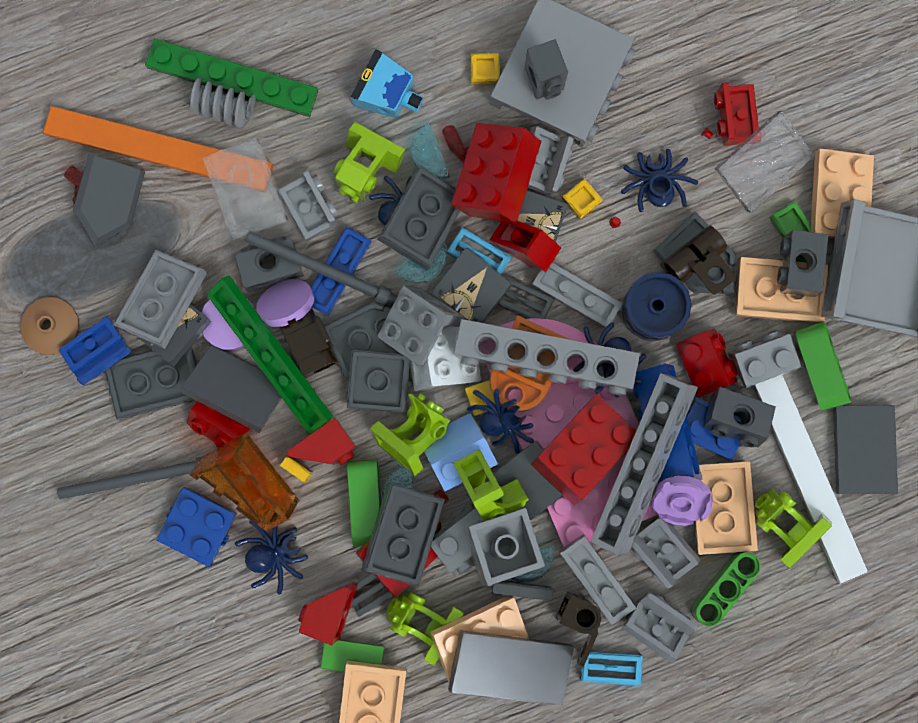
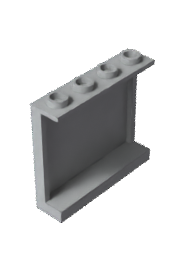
(593, 65)
(874, 270)

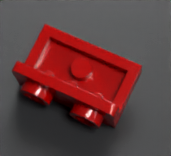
(737, 113)
(707, 362)
(214, 425)

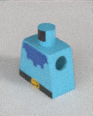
(385, 88)

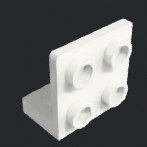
(442, 365)

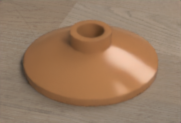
(62, 330)

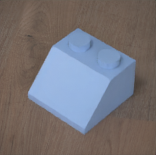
(459, 441)

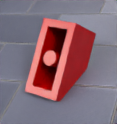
(526, 244)
(325, 445)
(327, 615)

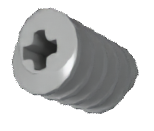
(221, 106)

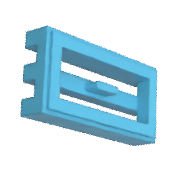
(480, 242)
(609, 667)

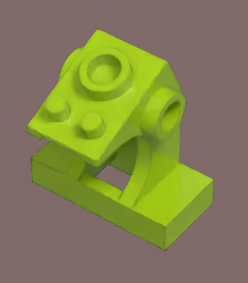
(357, 179)
(396, 441)
(488, 497)
(800, 536)
(402, 610)

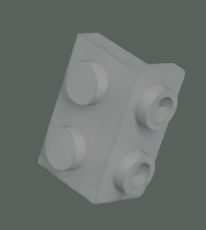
(550, 161)
(308, 206)
(765, 358)
(454, 544)
(664, 552)
(659, 626)

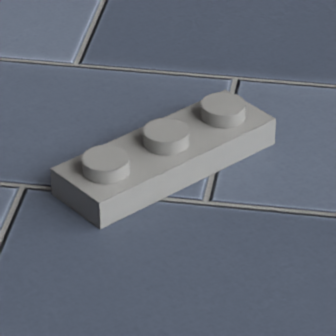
(577, 295)
(597, 579)

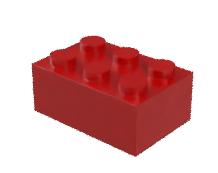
(496, 172)
(585, 450)

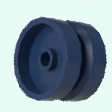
(661, 290)

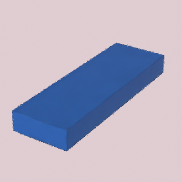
(345, 257)

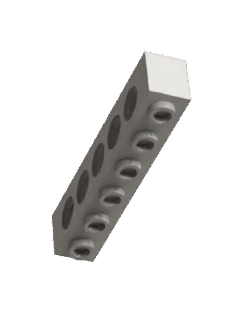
(474, 333)
(644, 464)

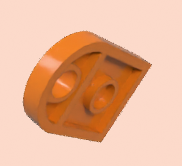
(532, 389)

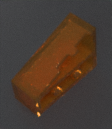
(249, 481)

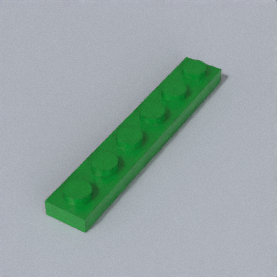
(265, 86)
(269, 355)

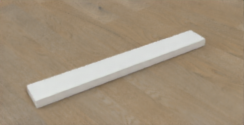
(811, 479)

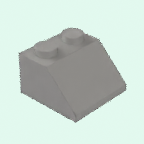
(504, 547)

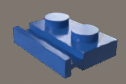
(95, 350)
(704, 438)

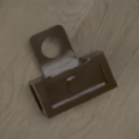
(699, 257)
(310, 344)
(568, 617)

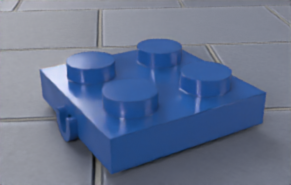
(197, 526)

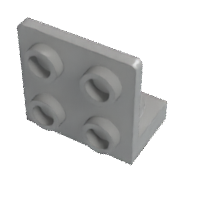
(416, 323)

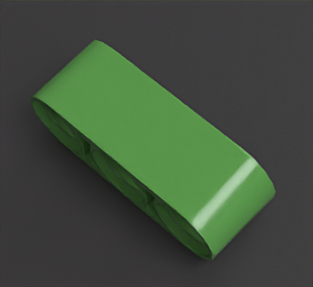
(823, 366)
(363, 498)
(739, 583)

